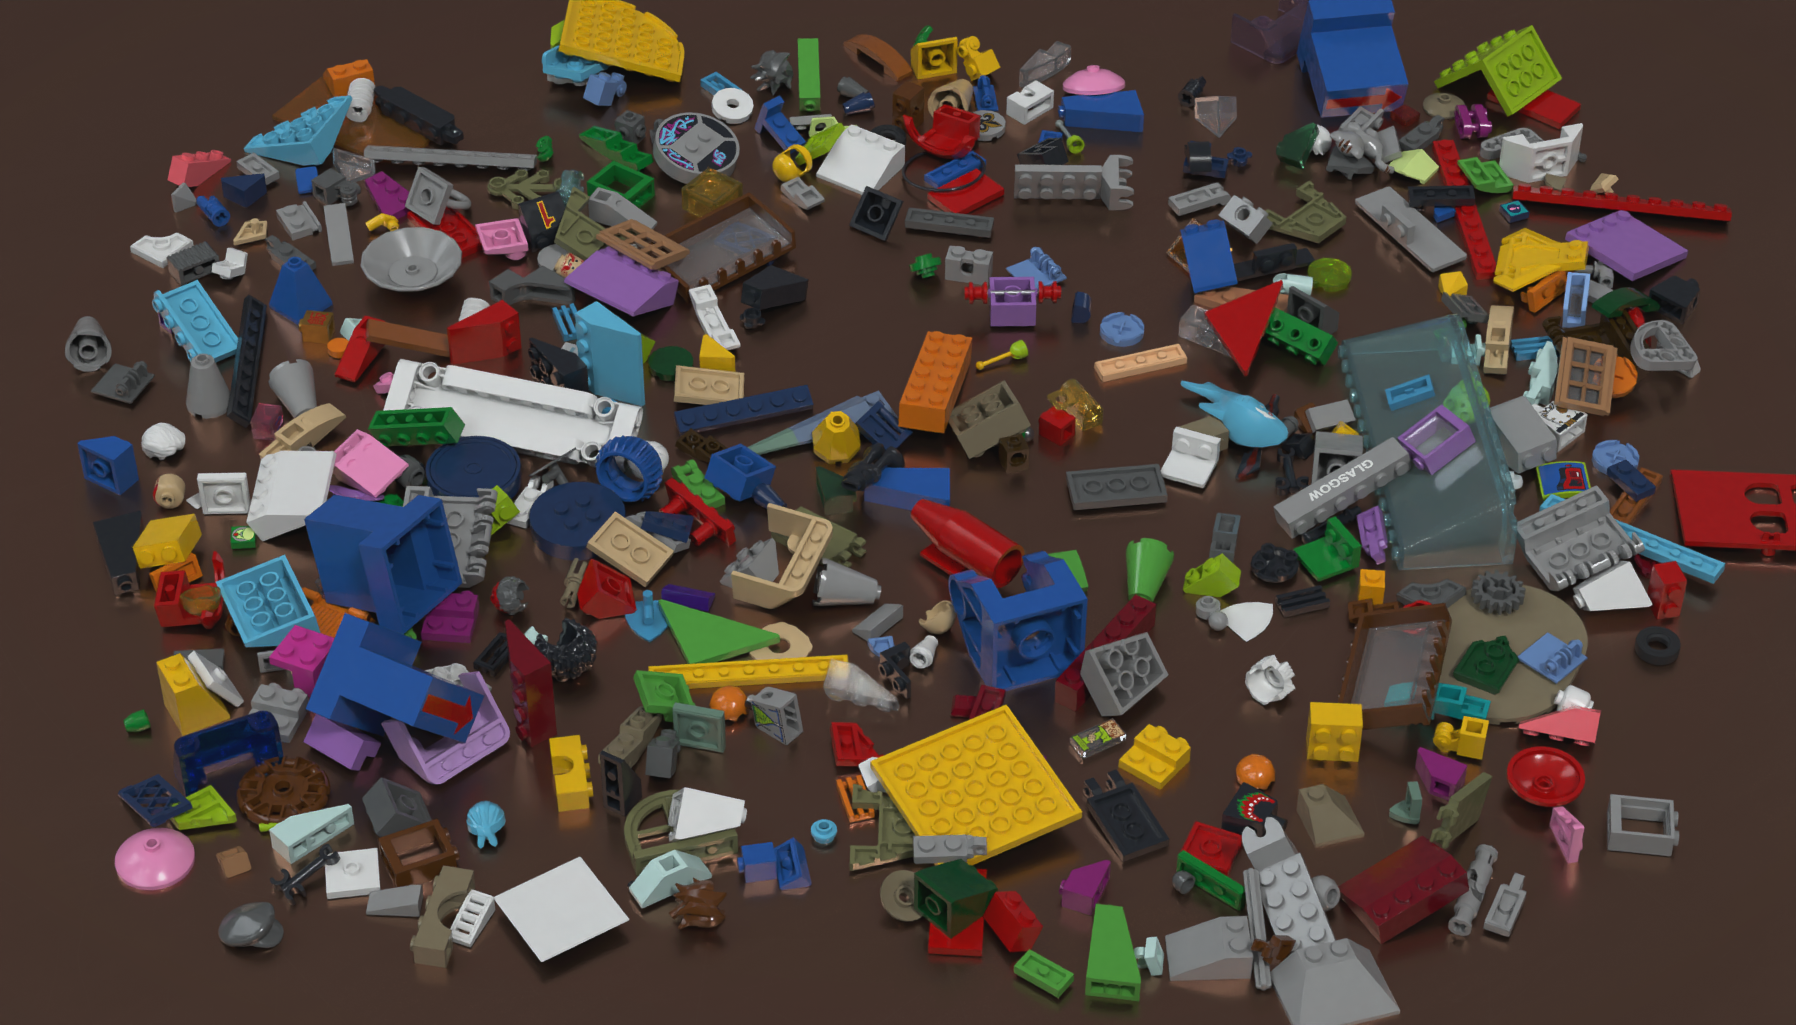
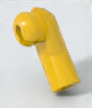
(383, 220)

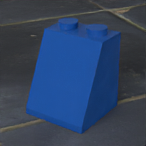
(1208, 256)

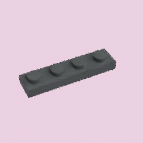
(949, 222)

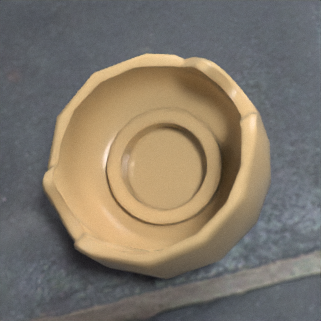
(939, 618)

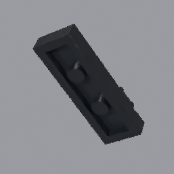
(1424, 196)

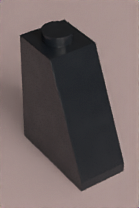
(773, 288)

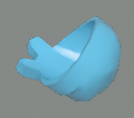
(484, 821)

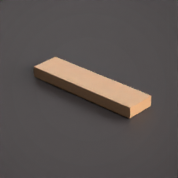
(1140, 362)

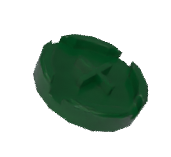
(664, 361)

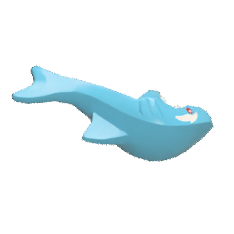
(1242, 415)

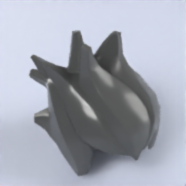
(773, 71)

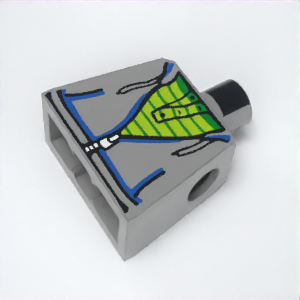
(776, 713)

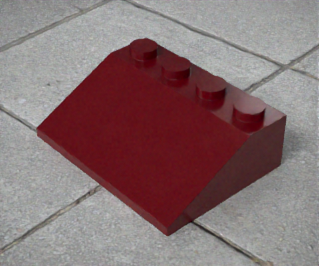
(530, 688)
(1404, 888)

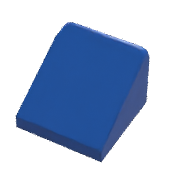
(304, 178)

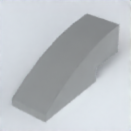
(338, 234)

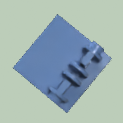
(1038, 266)
(1553, 657)

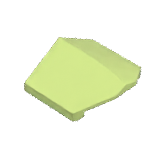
(1415, 165)

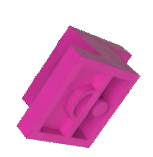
(304, 655)

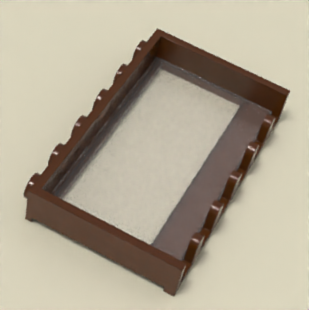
(728, 244)
(1396, 665)

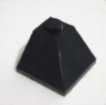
(876, 213)

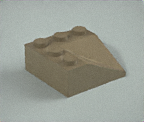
(987, 418)

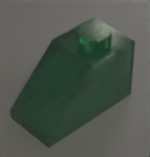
(1297, 146)
(832, 494)

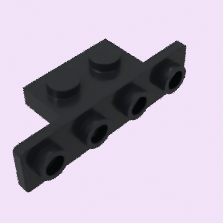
(1273, 261)

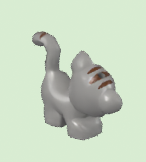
(1356, 142)

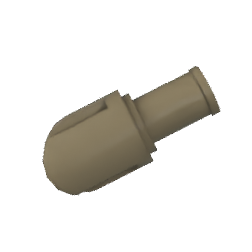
(572, 583)

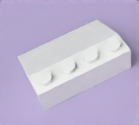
(289, 490)

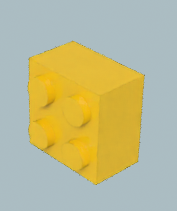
(1334, 731)

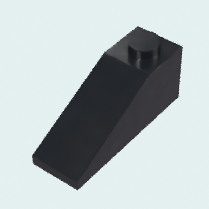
(619, 784)

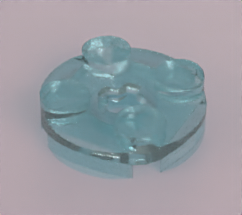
(569, 180)

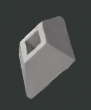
(757, 561)

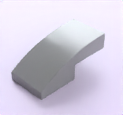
(801, 194)

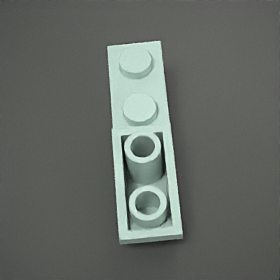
(1543, 376)

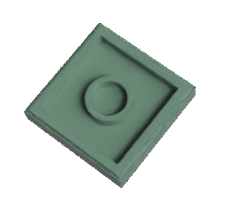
(699, 727)

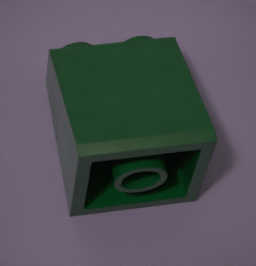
(952, 895)

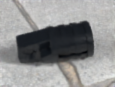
(1191, 90)

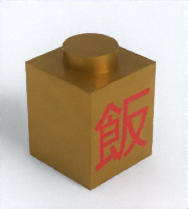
(317, 326)

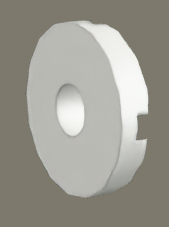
(736, 97)

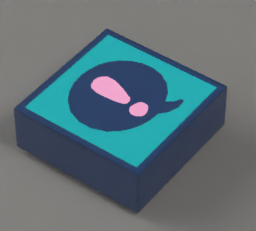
(1514, 211)

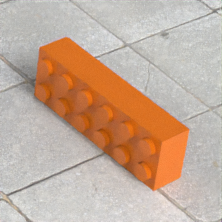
(935, 382)

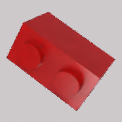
(1666, 590)
(1012, 921)

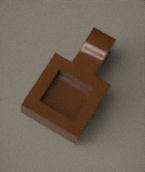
(1276, 949)

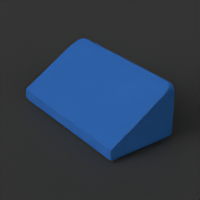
(792, 865)

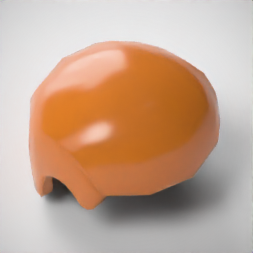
(731, 701)
(1255, 771)

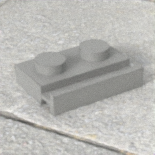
(298, 220)

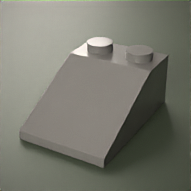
(1211, 950)

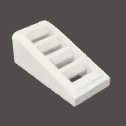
(477, 903)

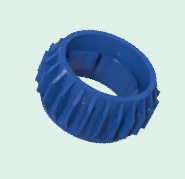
(638, 452)

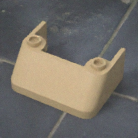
(807, 542)

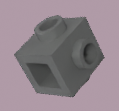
(631, 126)

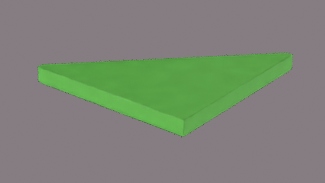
(711, 637)

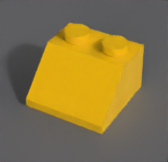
(934, 58)

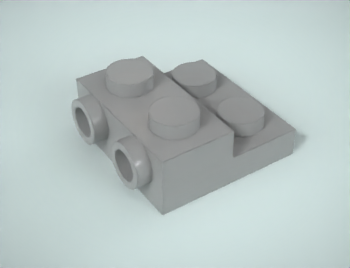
(284, 704)

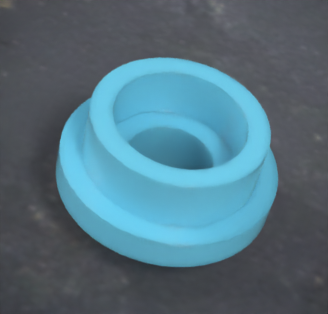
(823, 831)

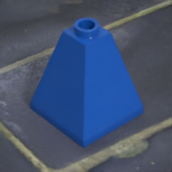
(298, 291)

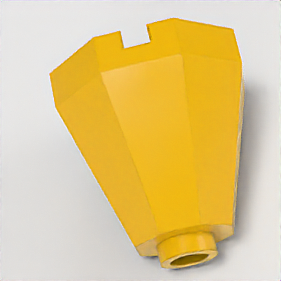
(836, 438)

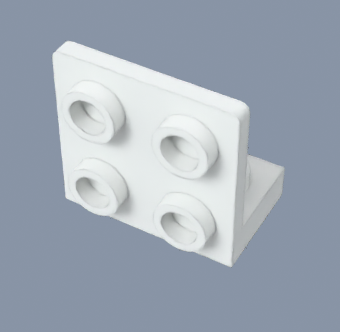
(1191, 457)

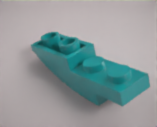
(1453, 702)

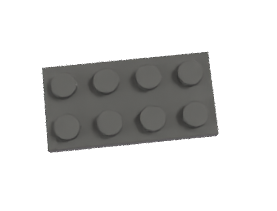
(1116, 486)

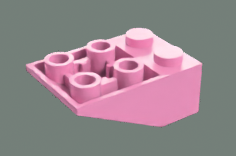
(367, 464)

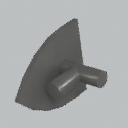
(555, 471)

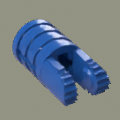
(214, 210)

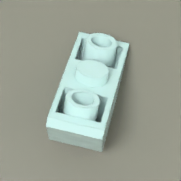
(662, 873)

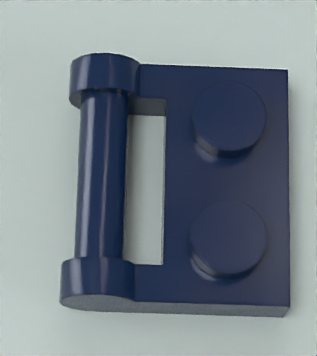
(878, 431)

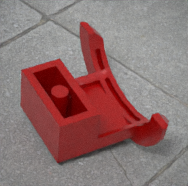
(951, 135)
(168, 604)

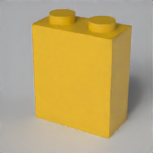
(167, 541)

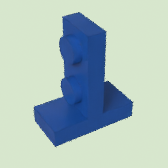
(777, 124)

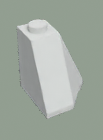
(1612, 589)
(703, 813)

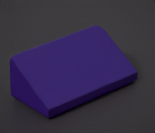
(688, 597)

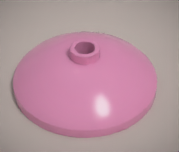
(1093, 82)
(154, 859)

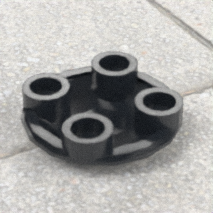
(1274, 563)

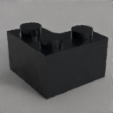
(1047, 152)

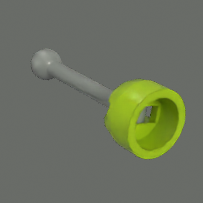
(1072, 140)

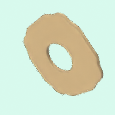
(799, 643)

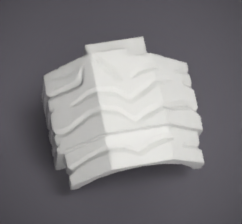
(1269, 680)

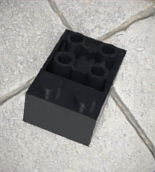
(557, 366)

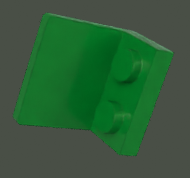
(1331, 554)

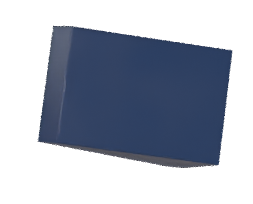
(244, 189)

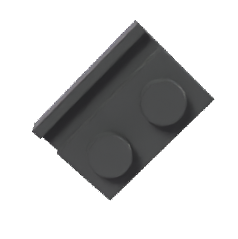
(1466, 307)

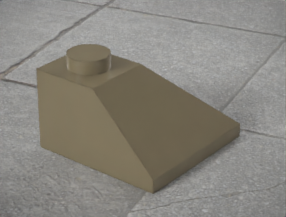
(1327, 816)

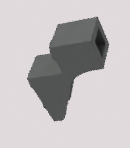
(539, 285)

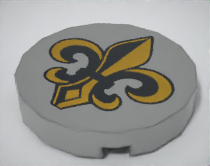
(991, 125)

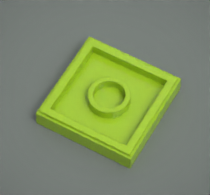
(821, 142)

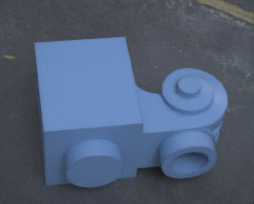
(603, 87)

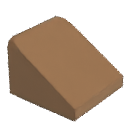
(234, 861)

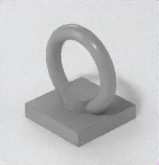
(431, 196)

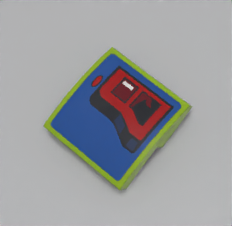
(1563, 478)

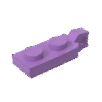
(1373, 533)

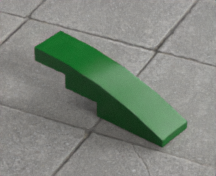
(612, 146)

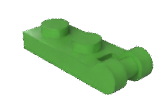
(698, 484)

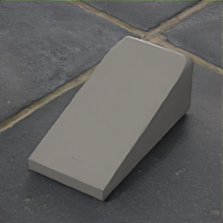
(396, 901)

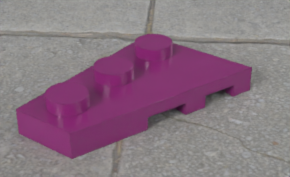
(387, 194)

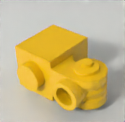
(976, 63)
(1466, 741)

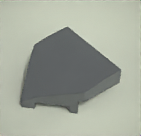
(1348, 165)

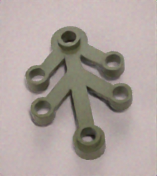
(527, 186)

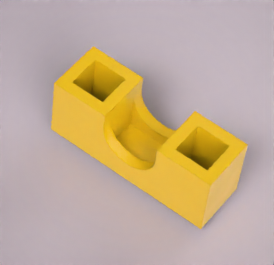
(572, 787)

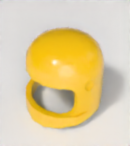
(785, 168)

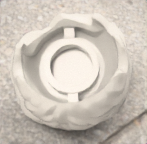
(162, 440)

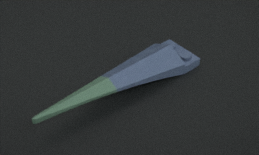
(802, 432)

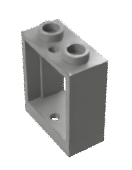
(1641, 809)

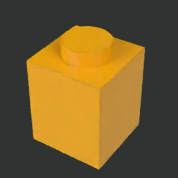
(1371, 585)

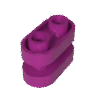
(1479, 123)

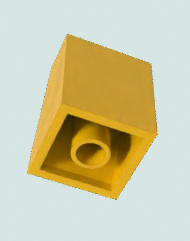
(187, 697)

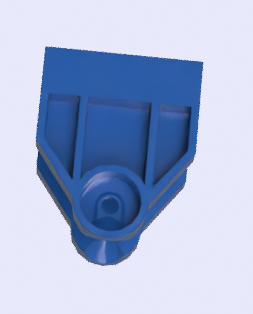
(998, 626)

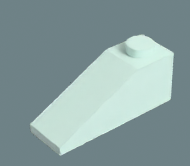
(309, 830)

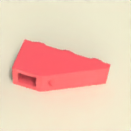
(196, 168)
(1573, 723)

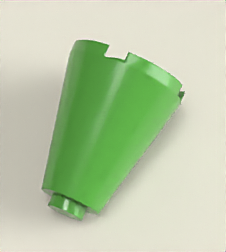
(1147, 567)

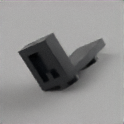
(890, 667)

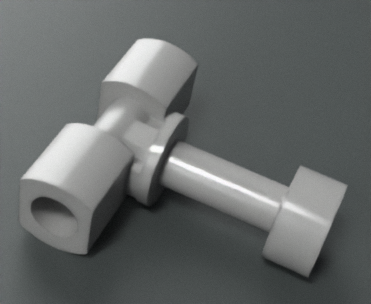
(1599, 270)

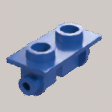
(985, 95)

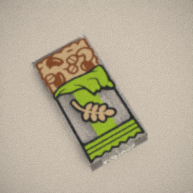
(1098, 738)

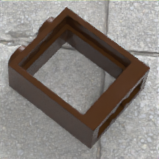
(412, 837)

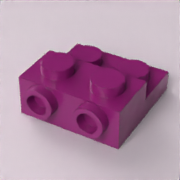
(452, 619)

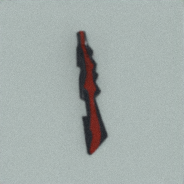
(1252, 460)

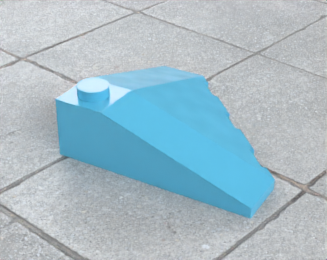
(305, 139)

